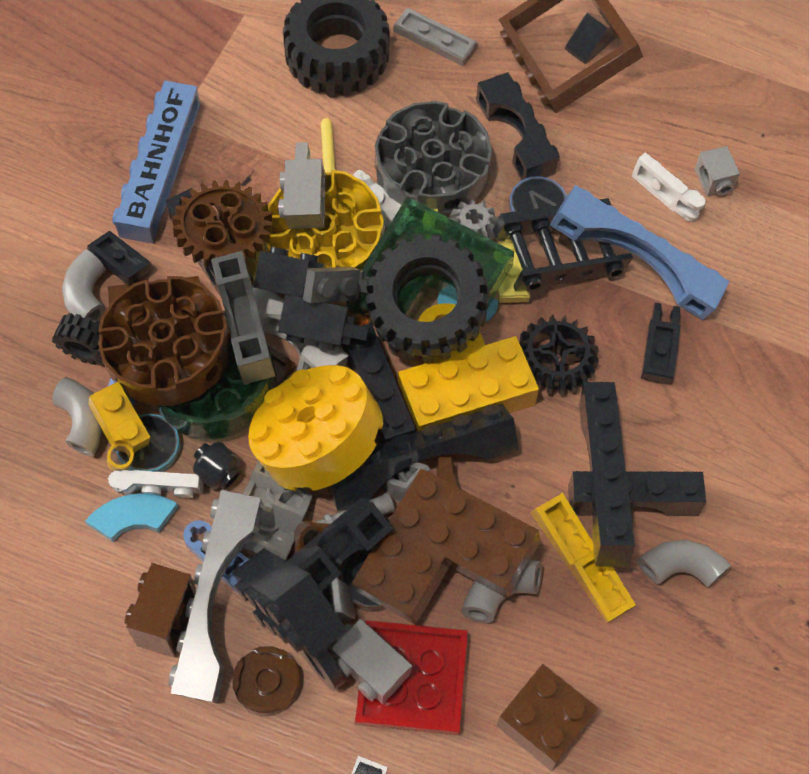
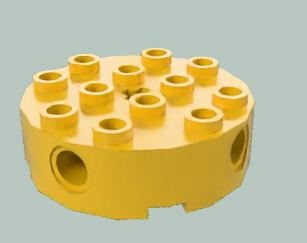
(350, 226)

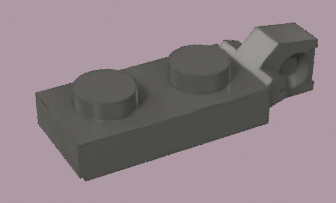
(334, 284)

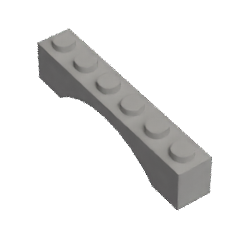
(199, 665)

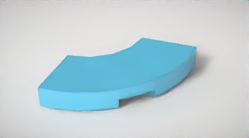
(131, 513)

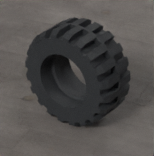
(342, 68)
(421, 259)

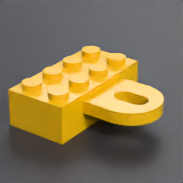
(467, 380)

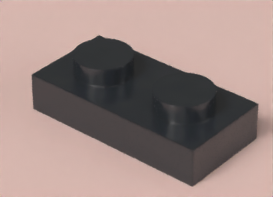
(119, 258)

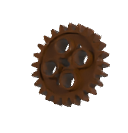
(247, 214)

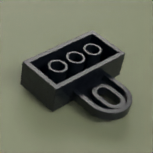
(294, 609)

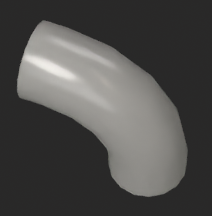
(79, 285)
(85, 430)
(683, 557)
(483, 602)

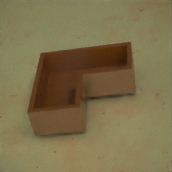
(438, 530)

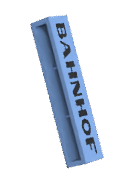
(157, 162)

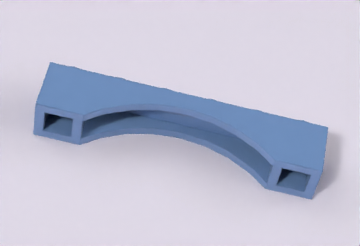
(691, 283)

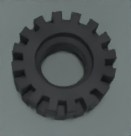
(78, 338)

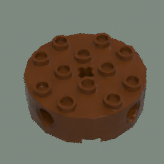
(165, 340)

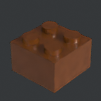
(160, 609)
(546, 717)

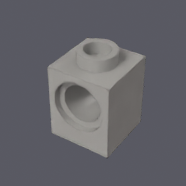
(717, 171)

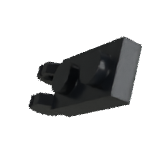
(661, 346)

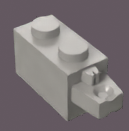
(303, 190)
(369, 661)

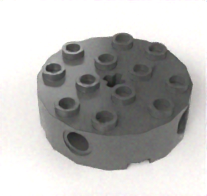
(433, 156)

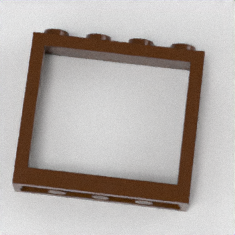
(587, 79)

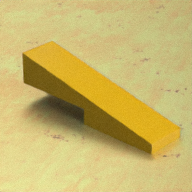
(577, 551)

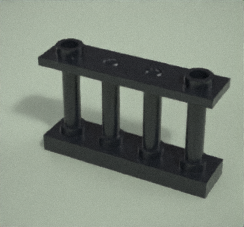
(537, 221)

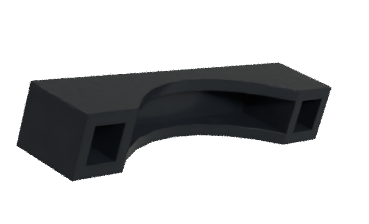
(481, 434)
(610, 496)

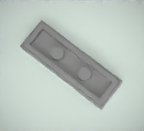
(435, 36)

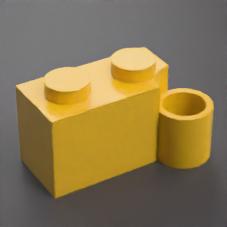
(118, 423)

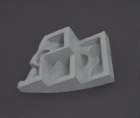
(280, 515)

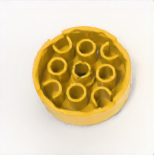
(315, 427)

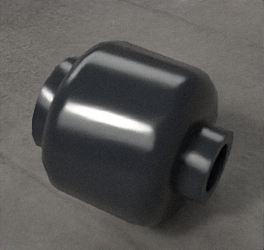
(216, 465)

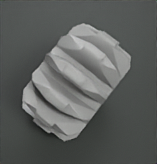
(476, 218)

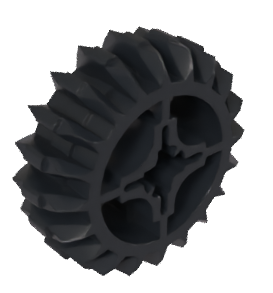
(569, 343)

